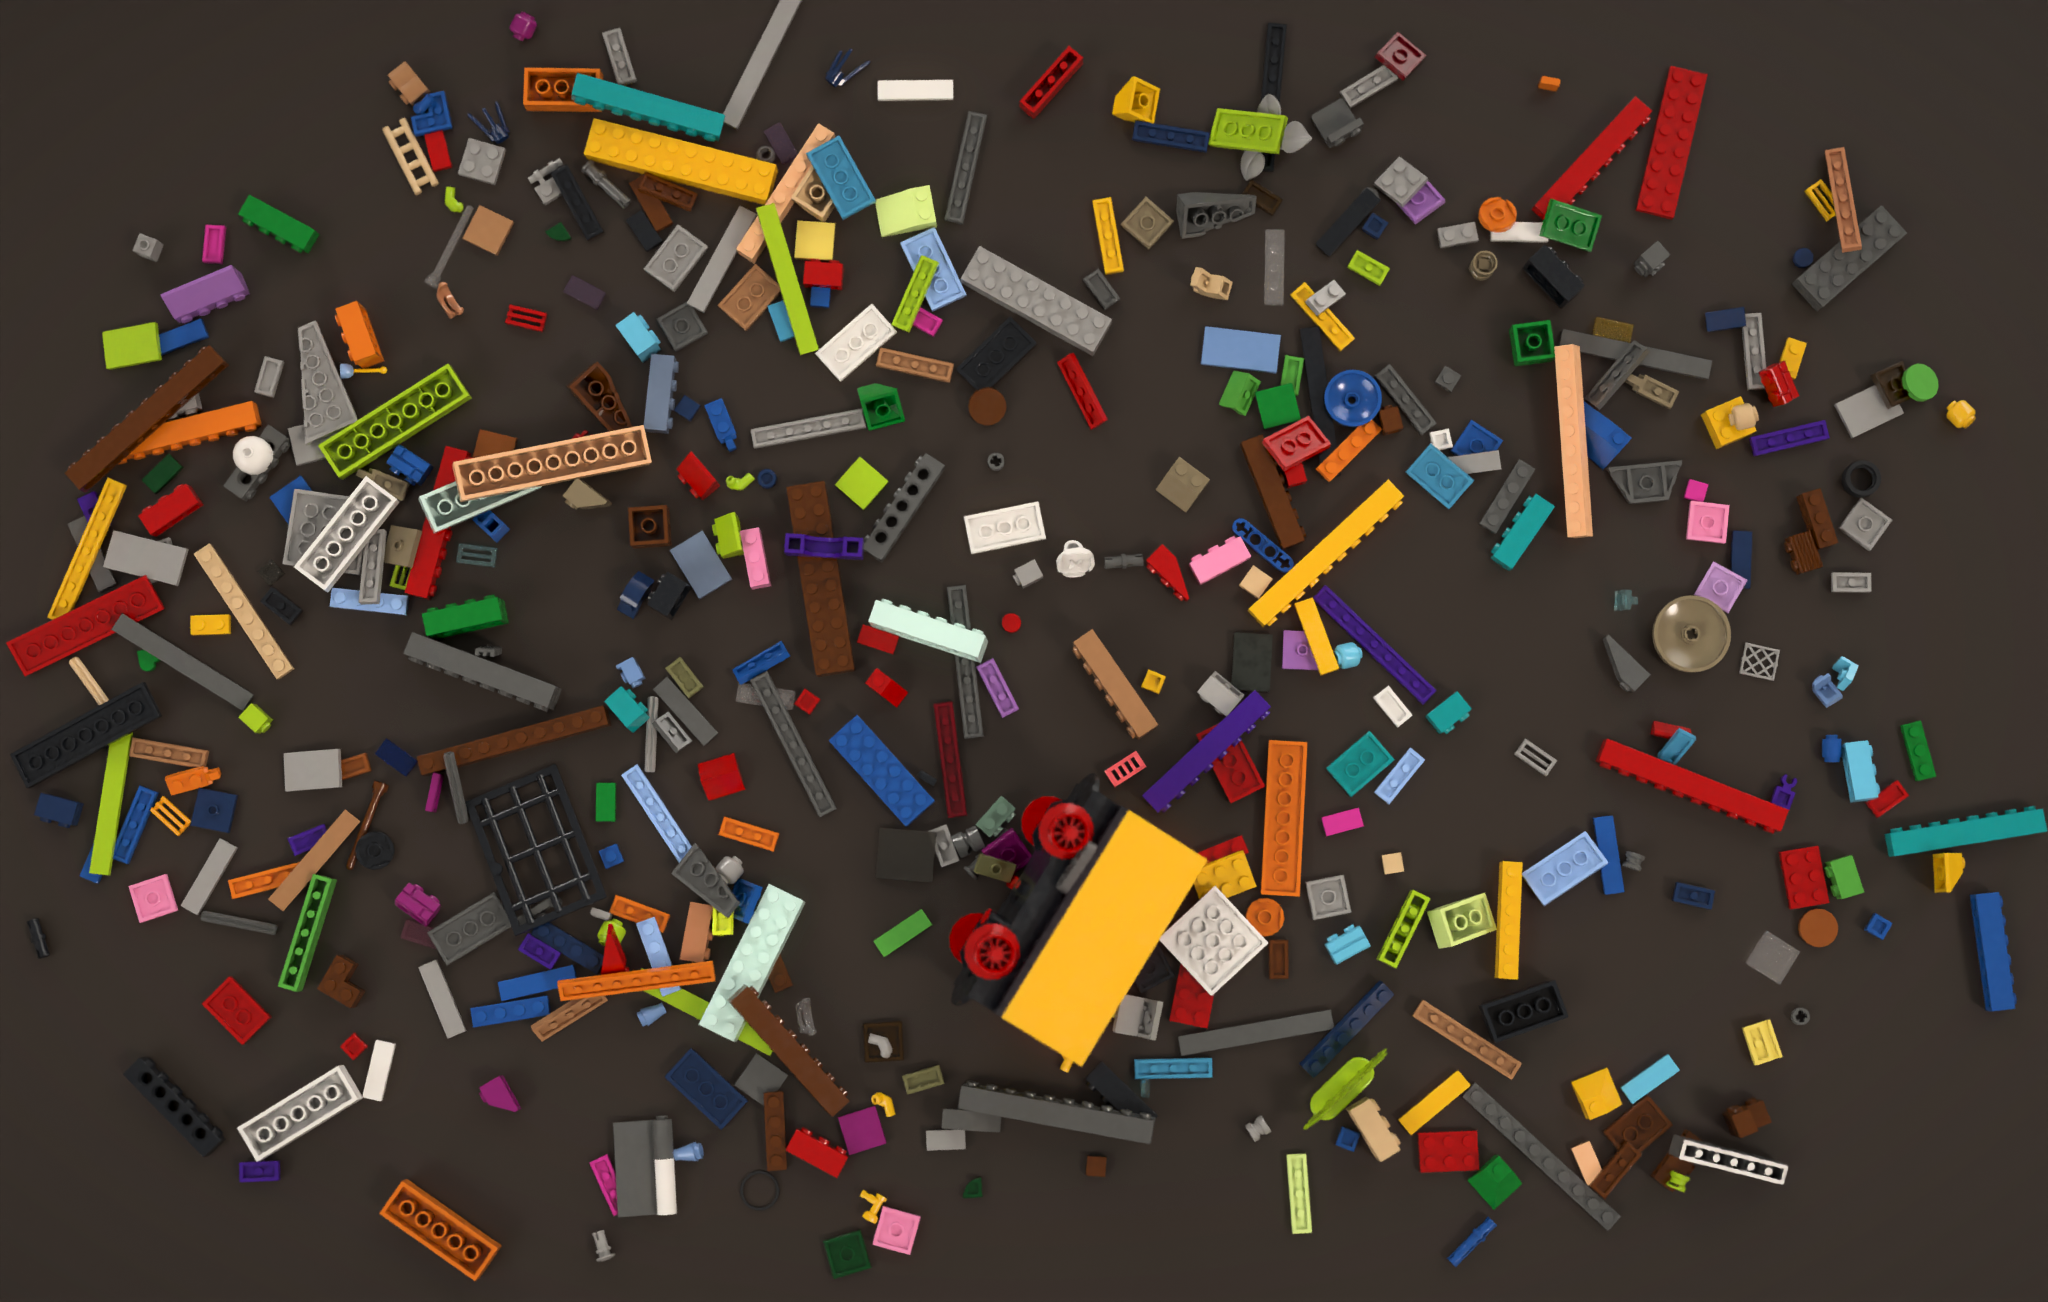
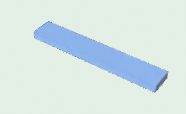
(657, 812)

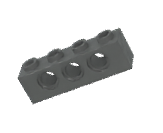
(236, 481)

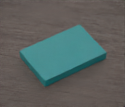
(1360, 763)

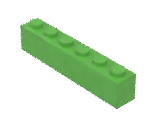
(307, 933)

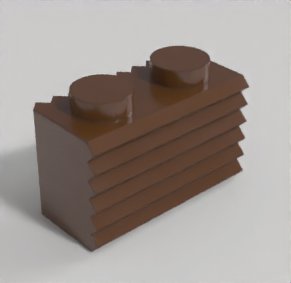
(1803, 552)

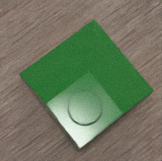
(880, 405)
(1495, 1181)

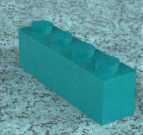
(1522, 532)

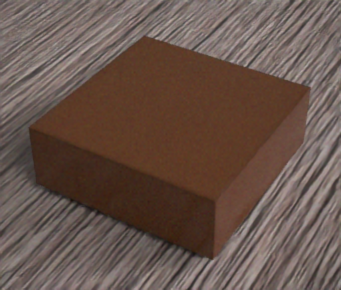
(1096, 1166)

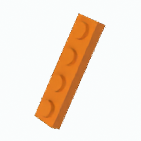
(1348, 450)
(259, 881)

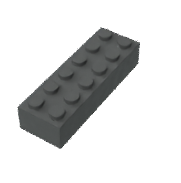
(1839, 269)

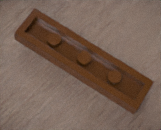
(775, 1130)

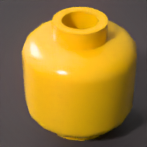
(1960, 414)

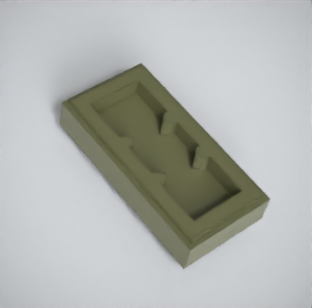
(684, 677)
(994, 868)
(923, 1079)

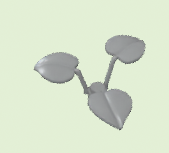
(1294, 139)

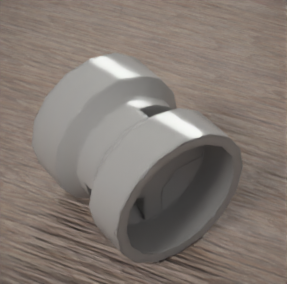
(1258, 1128)

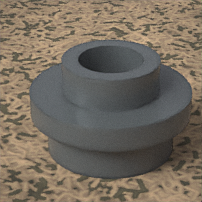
(765, 149)

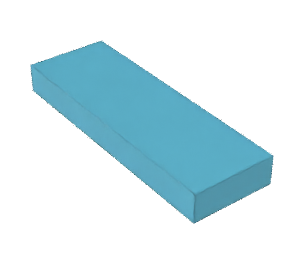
(1649, 1078)

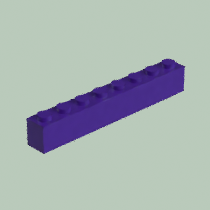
(1210, 748)

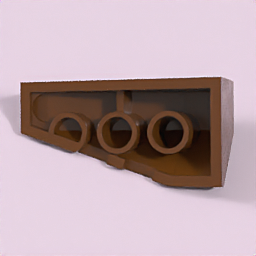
(598, 395)

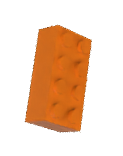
(552, 89)

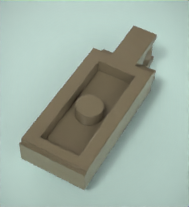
(1653, 390)
(393, 485)

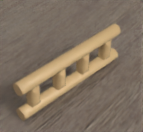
(408, 167)

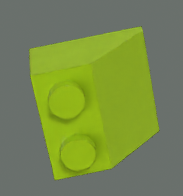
(728, 530)

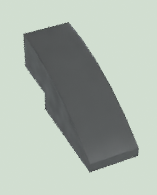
(970, 1120)

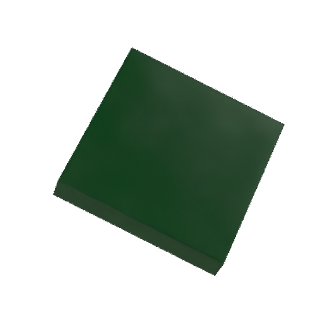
(847, 1254)

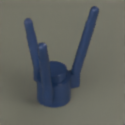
(834, 75)
(498, 132)

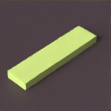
(1299, 1193)

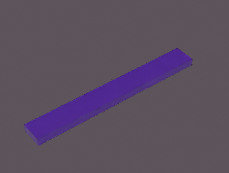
(1374, 644)

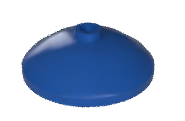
(1354, 385)

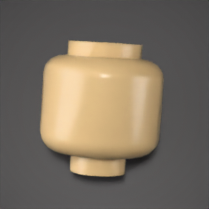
(1743, 416)

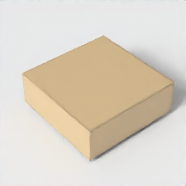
(1392, 863)

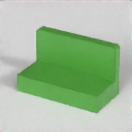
(1239, 392)

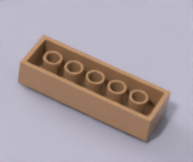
(1115, 685)

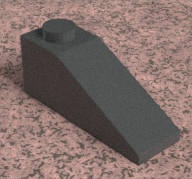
(1625, 667)

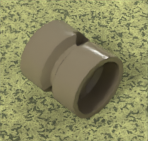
(1483, 265)

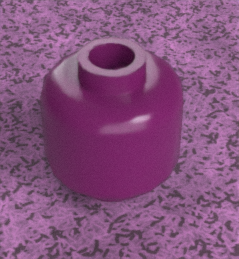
(523, 26)

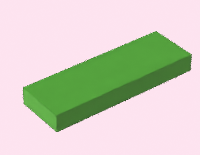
(902, 932)

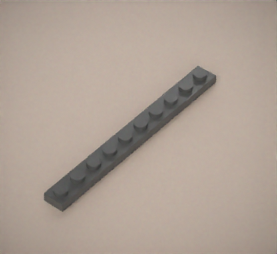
(1541, 1156)

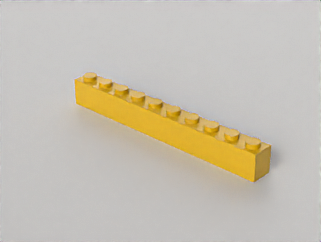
(1325, 553)

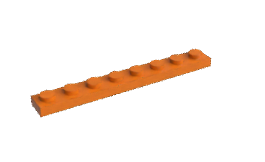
(636, 980)

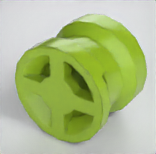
(1678, 1179)

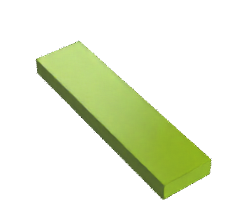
(915, 293)

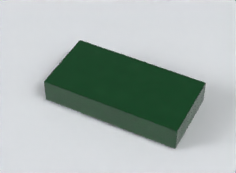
(162, 473)

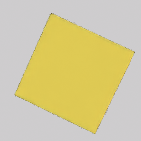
(814, 240)

